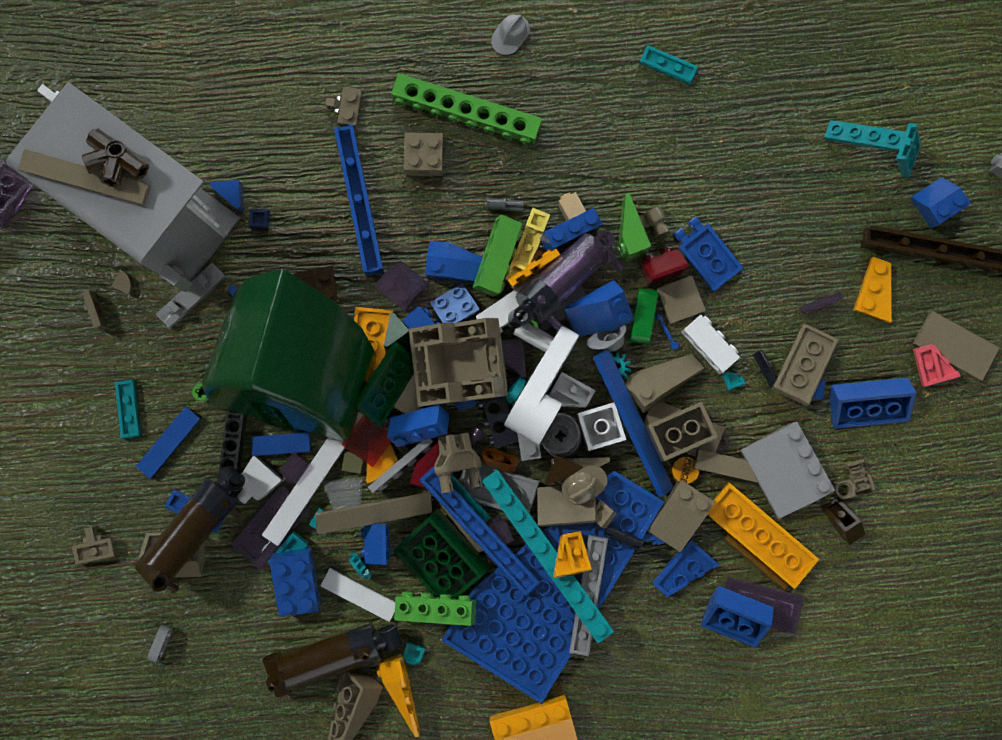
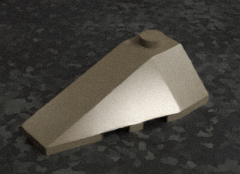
(657, 382)
(355, 702)

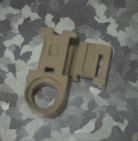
(859, 480)

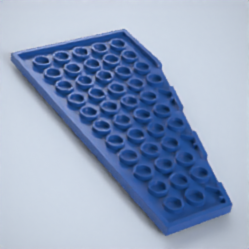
(531, 635)

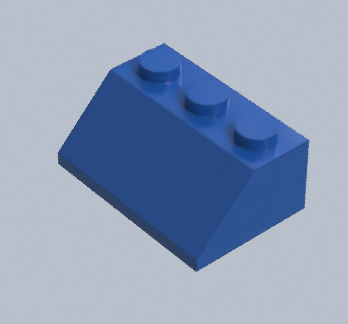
(737, 616)

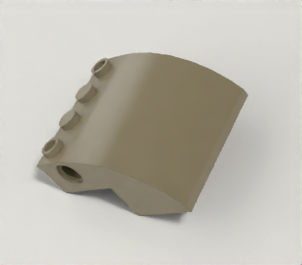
(458, 362)

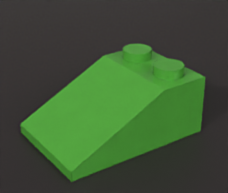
(632, 236)

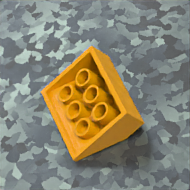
(535, 722)

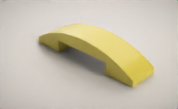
(529, 241)

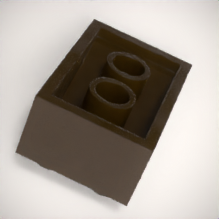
(321, 280)

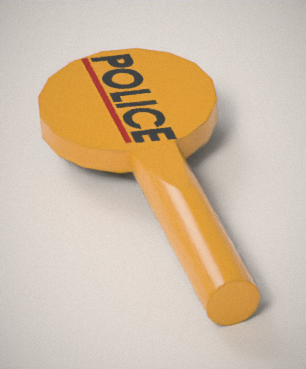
(683, 470)

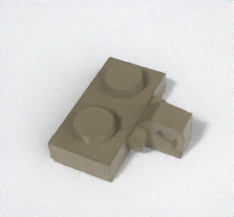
(346, 106)
(93, 547)

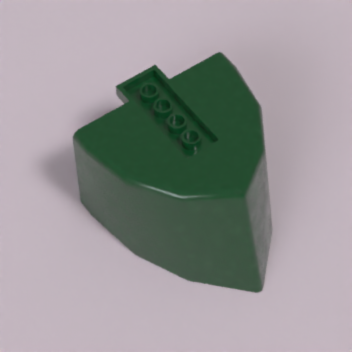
(289, 358)

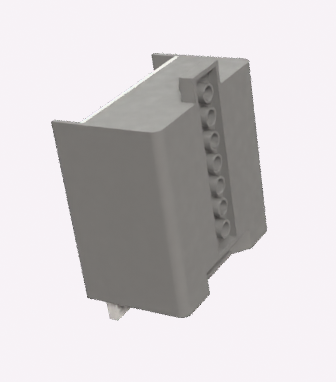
(179, 220)

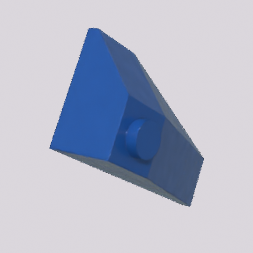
(451, 263)

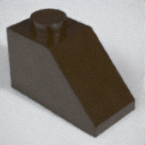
(844, 520)

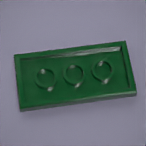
(386, 385)

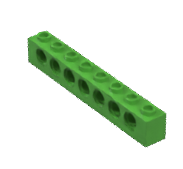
(405, 84)

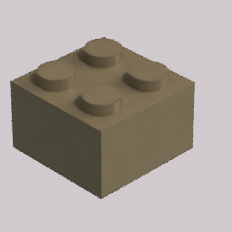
(423, 154)

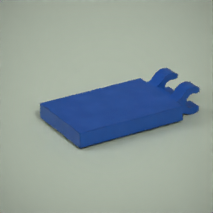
(707, 254)

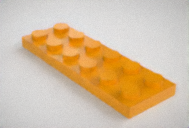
(762, 536)

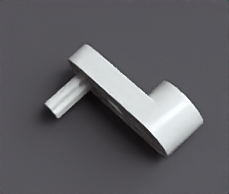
(534, 408)

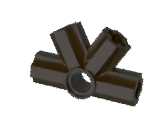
(112, 165)

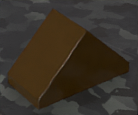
(560, 469)

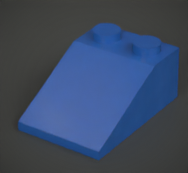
(599, 310)

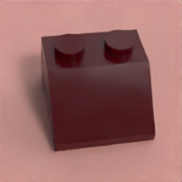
(663, 267)

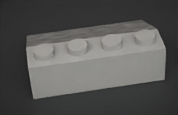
(787, 469)

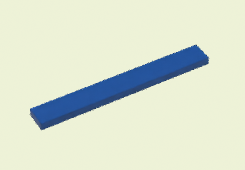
(633, 422)
(481, 534)

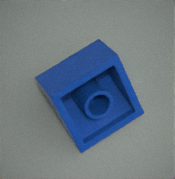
(940, 201)
(376, 543)

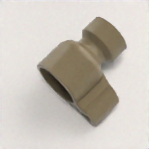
(655, 219)

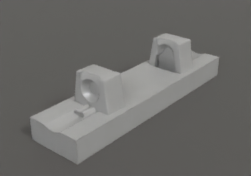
(201, 287)

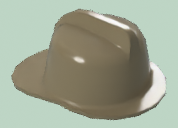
(584, 484)

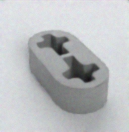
(159, 643)

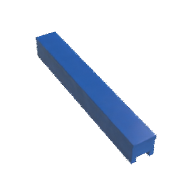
(359, 200)

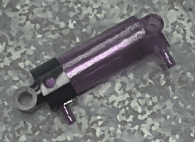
(562, 278)

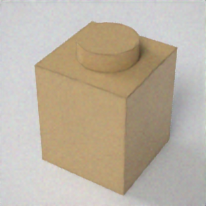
(570, 205)

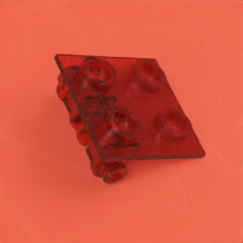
(367, 441)

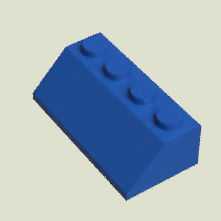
(871, 403)

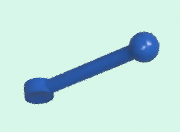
(674, 345)

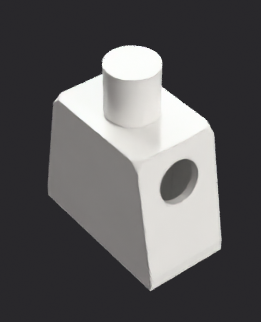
(259, 480)

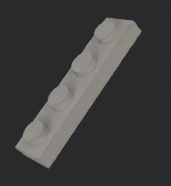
(396, 470)

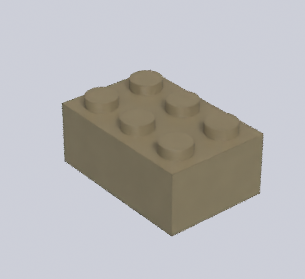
(681, 431)

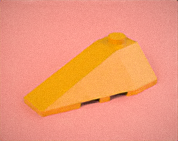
(397, 683)

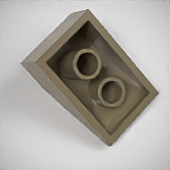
(680, 515)

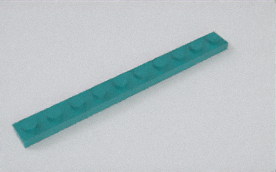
(547, 555)

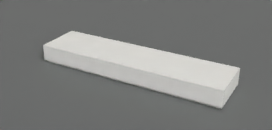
(359, 594)

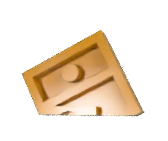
(571, 556)

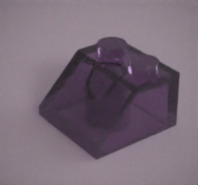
(401, 286)

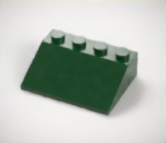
(441, 557)

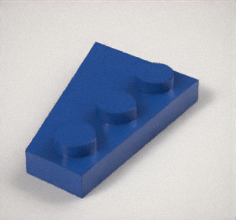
(684, 568)

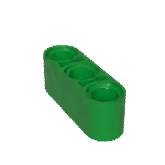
(643, 316)

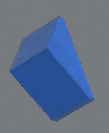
(231, 191)

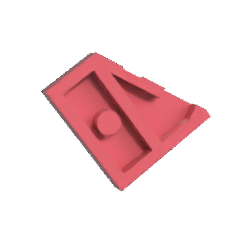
(933, 366)

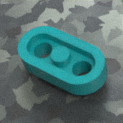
(515, 390)

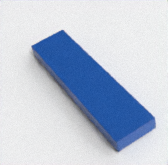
(168, 442)

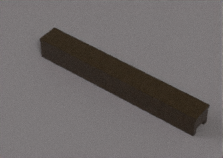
(932, 248)

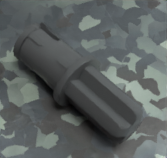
(504, 205)

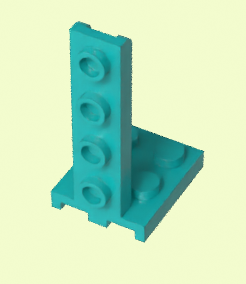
(905, 143)

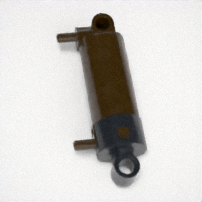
(190, 529)
(329, 657)

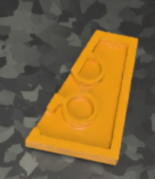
(533, 269)
(875, 292)

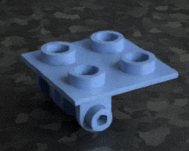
(455, 305)

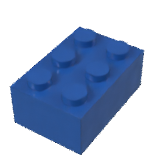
(295, 582)

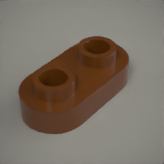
(499, 460)

